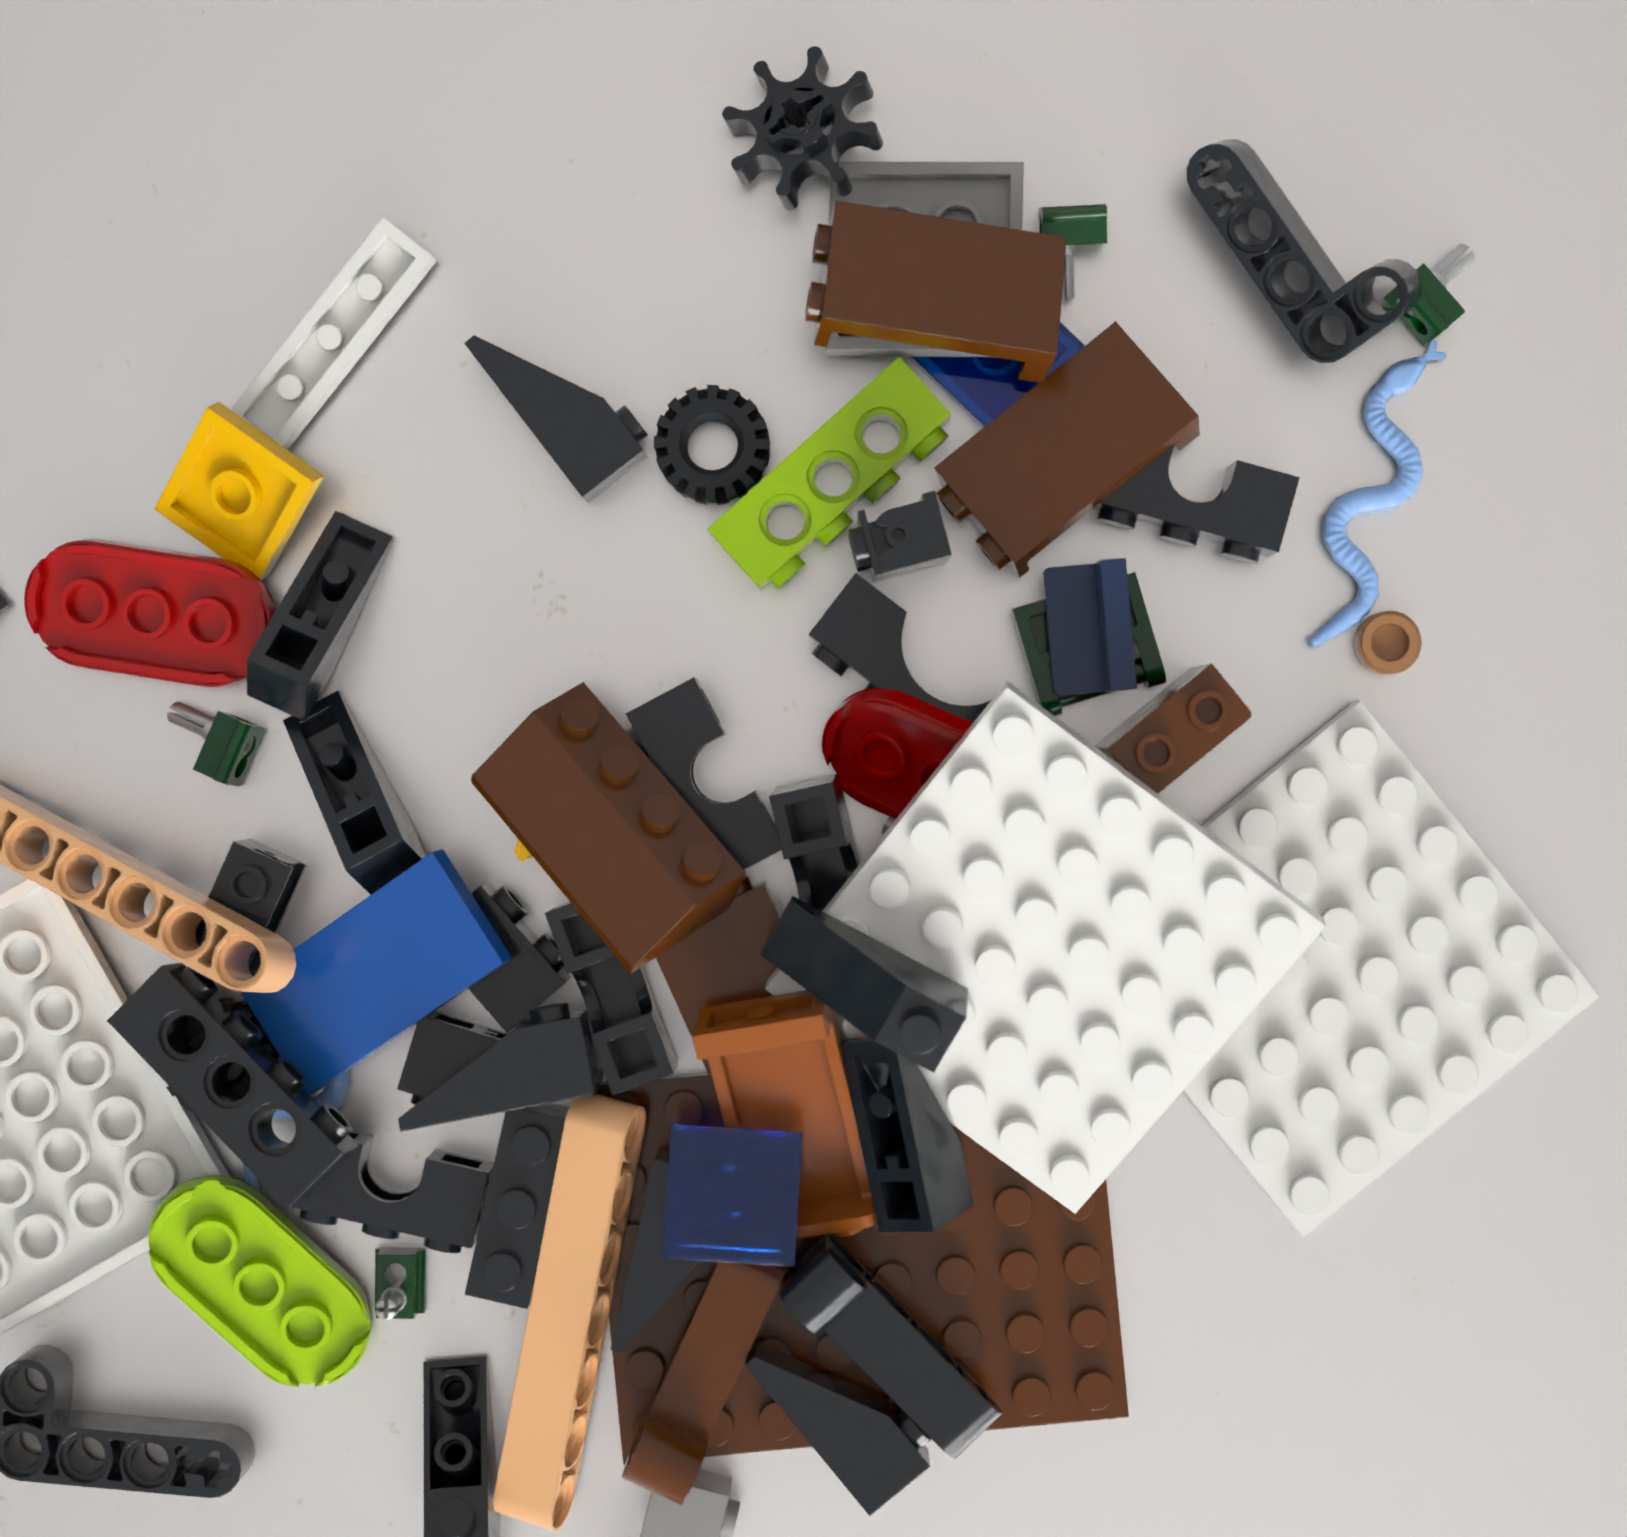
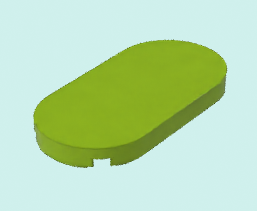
(259, 1281)

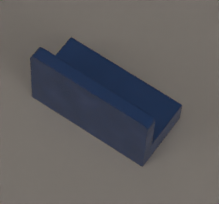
(1089, 628)

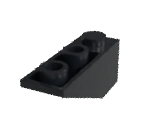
(459, 1450)

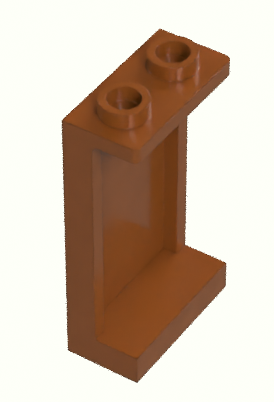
(784, 1070)

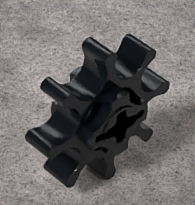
(797, 105)

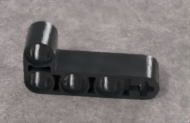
(1293, 241)
(840, 1296)
(121, 1436)

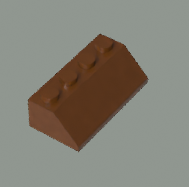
(608, 828)

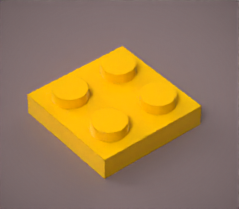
(238, 491)

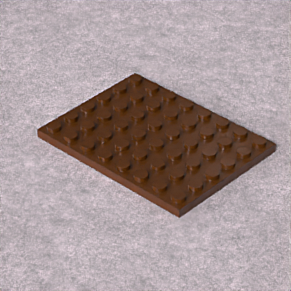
(1004, 1287)

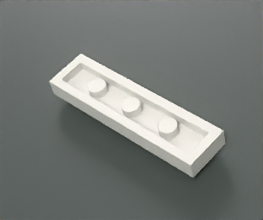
(334, 333)

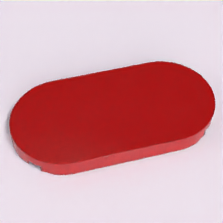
(148, 611)
(888, 746)

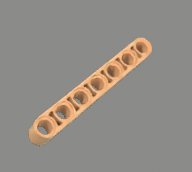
(122, 895)
(569, 1310)

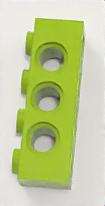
(892, 397)

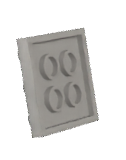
(953, 190)

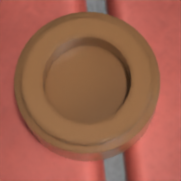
(1387, 642)

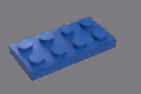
(379, 971)

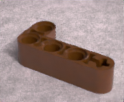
(700, 1378)

